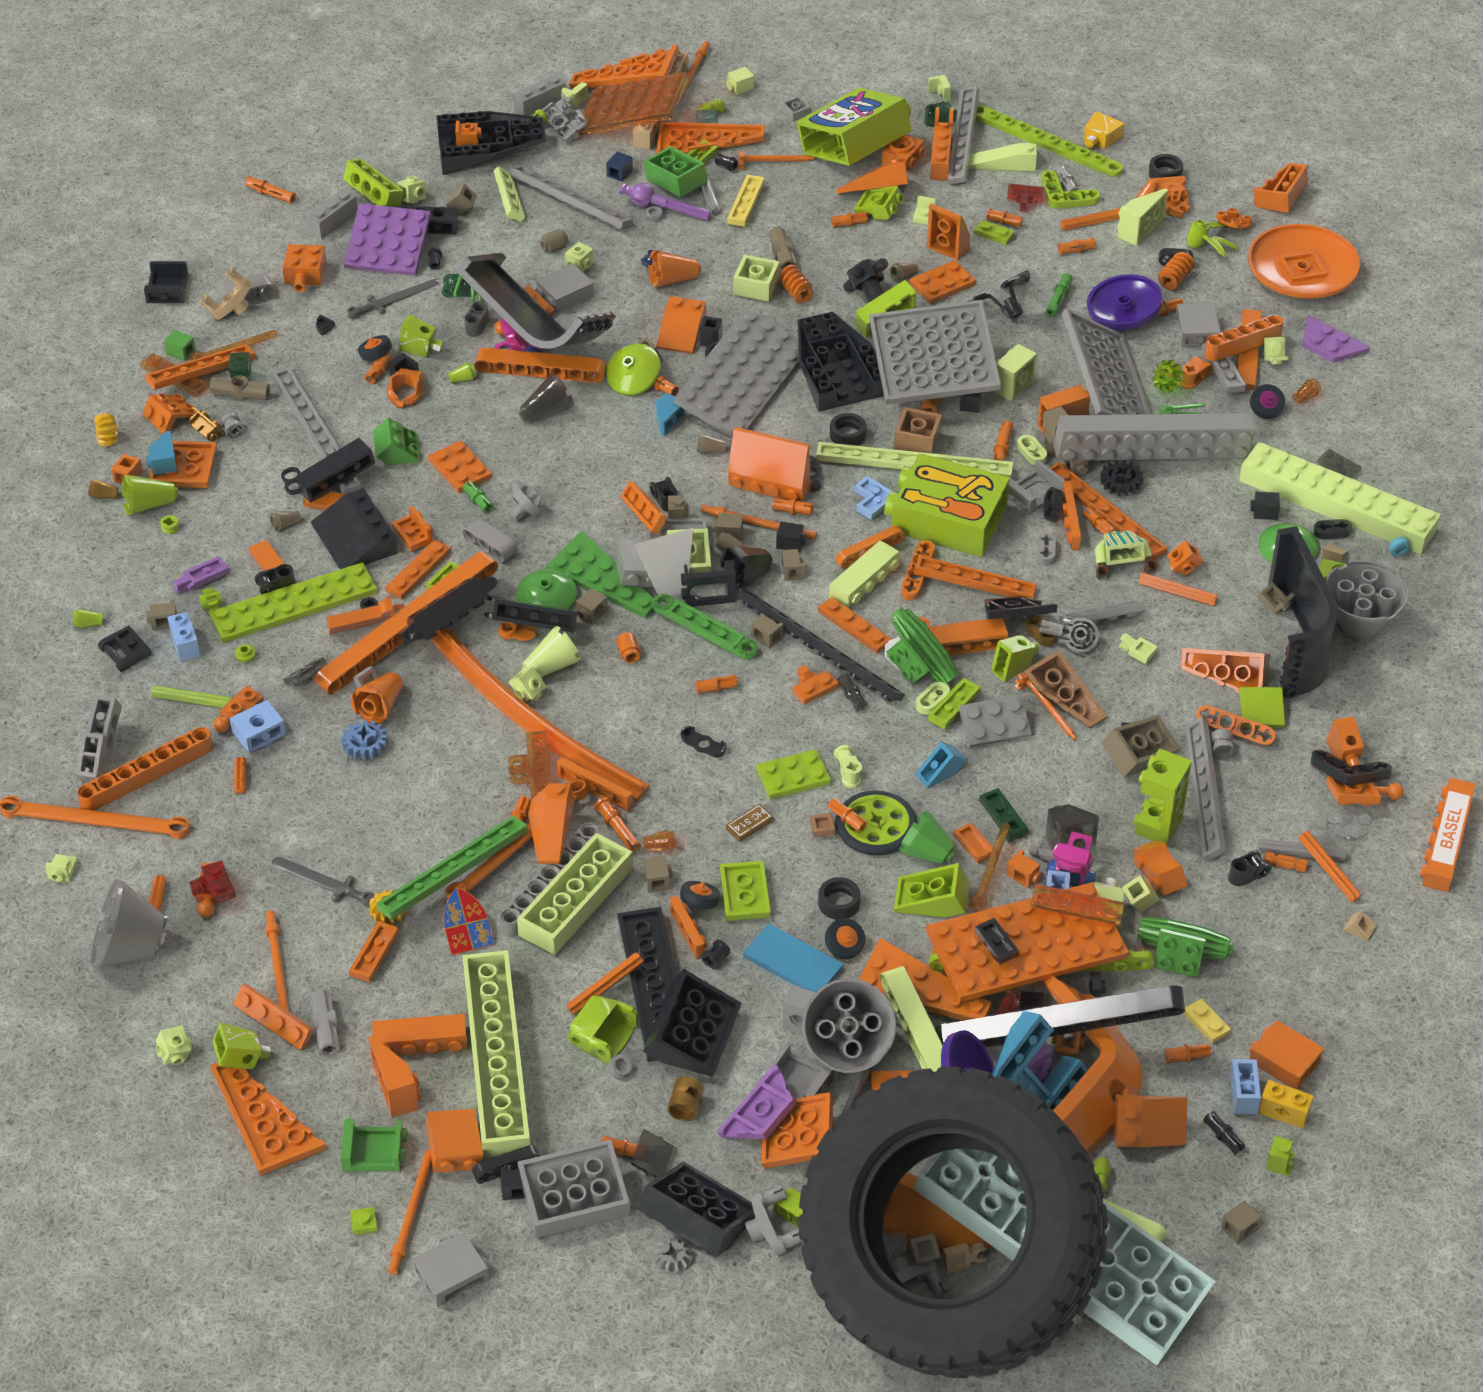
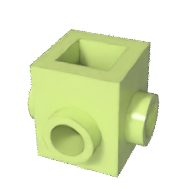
(413, 189)
(580, 256)
(527, 684)
(173, 1045)

